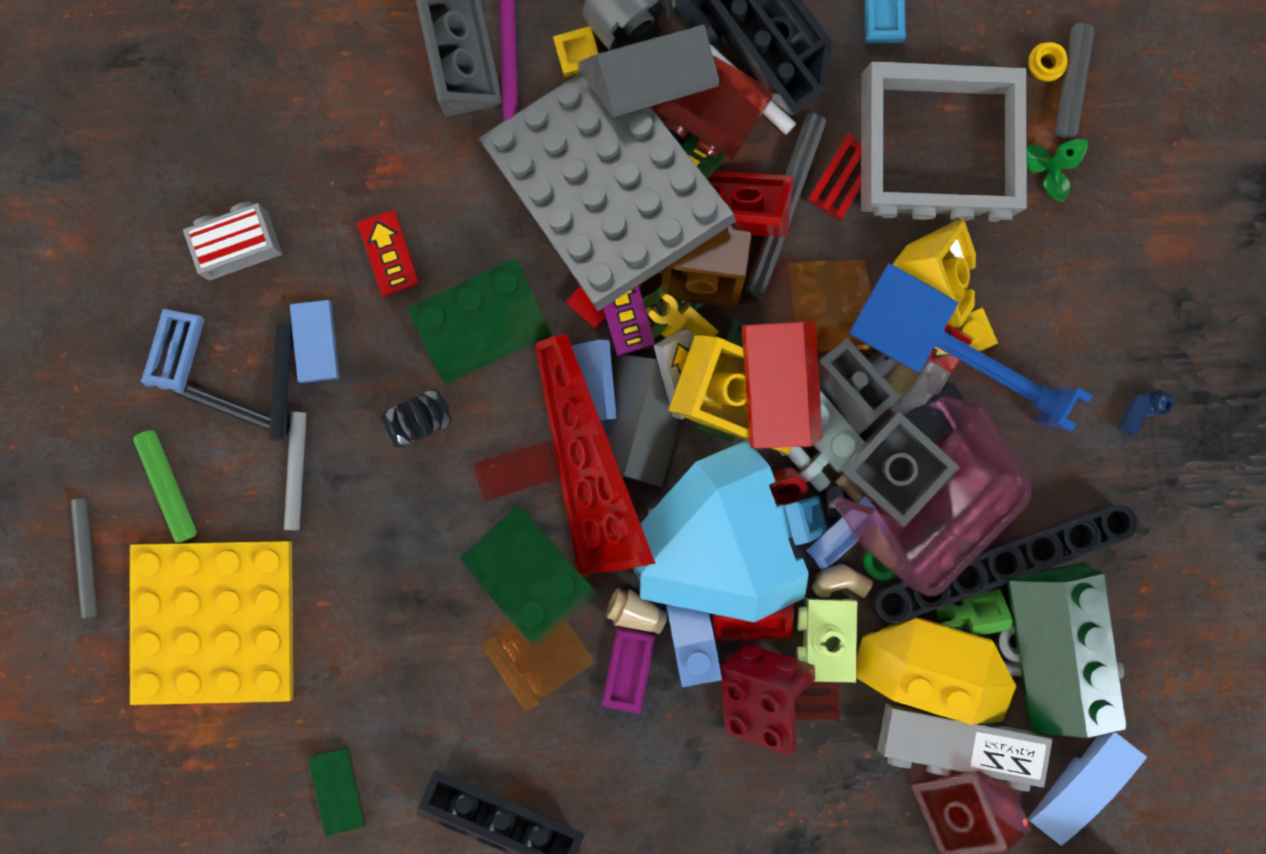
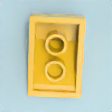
(714, 387)

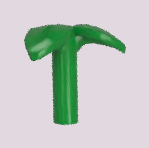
(1066, 156)

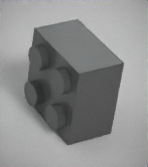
(899, 468)

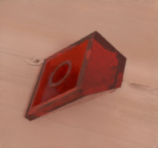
(971, 813)

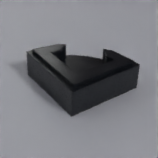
(832, 512)

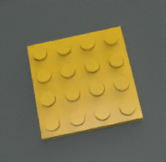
(211, 623)

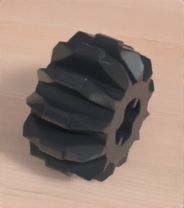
(416, 418)

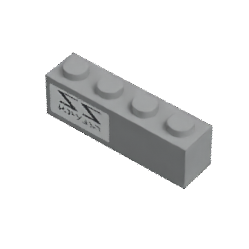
(950, 745)

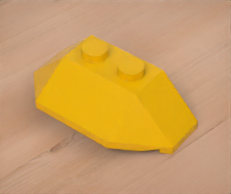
(937, 670)

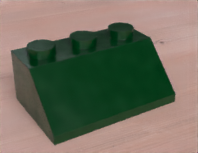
(479, 321)

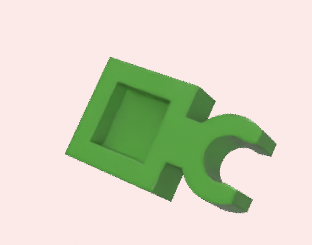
(980, 613)

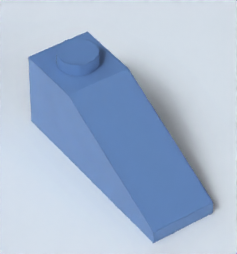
(693, 646)

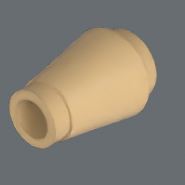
(630, 611)

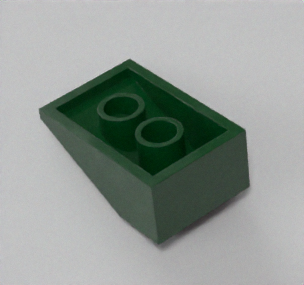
(527, 576)

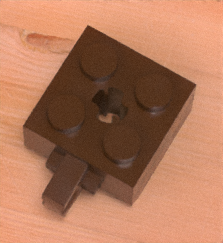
(713, 271)

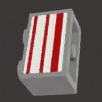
(232, 240)

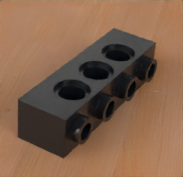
(493, 819)

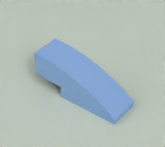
(1086, 786)

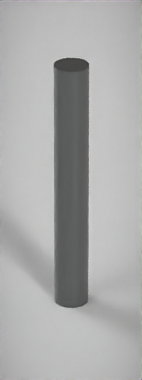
(83, 557)

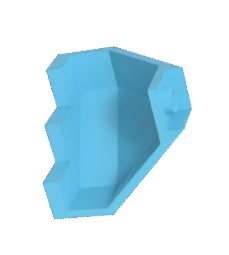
(723, 541)

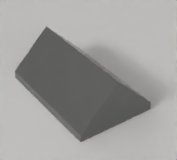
(459, 55)
(652, 71)
(644, 427)

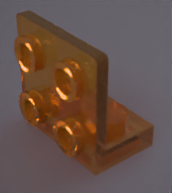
(832, 295)
(537, 670)

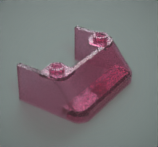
(961, 515)

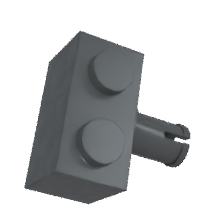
(857, 384)

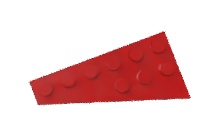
(596, 500)

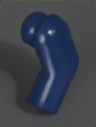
(1145, 406)

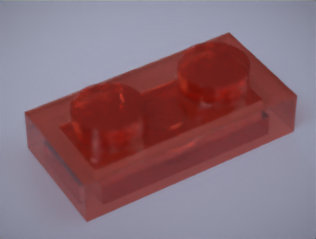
(516, 471)

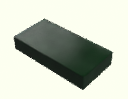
(336, 791)

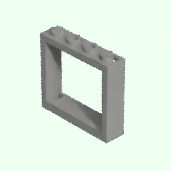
(943, 78)

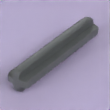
(1074, 80)

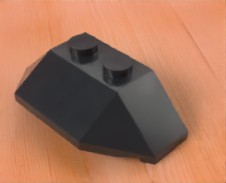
(777, 46)

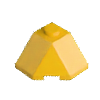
(944, 264)

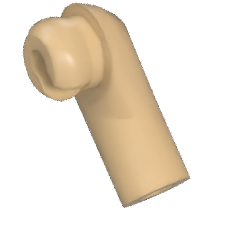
(840, 577)

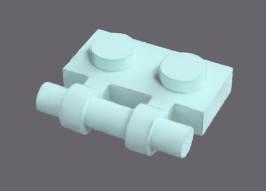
(835, 448)

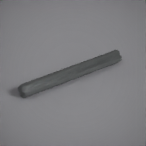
(798, 168)

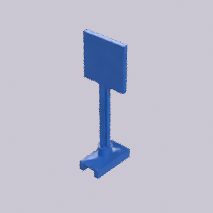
(909, 320)

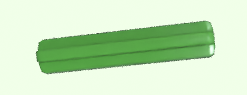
(164, 486)

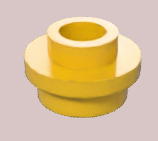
(1053, 52)

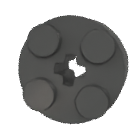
(625, 21)

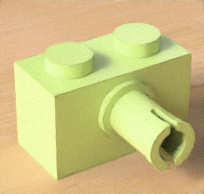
(829, 638)

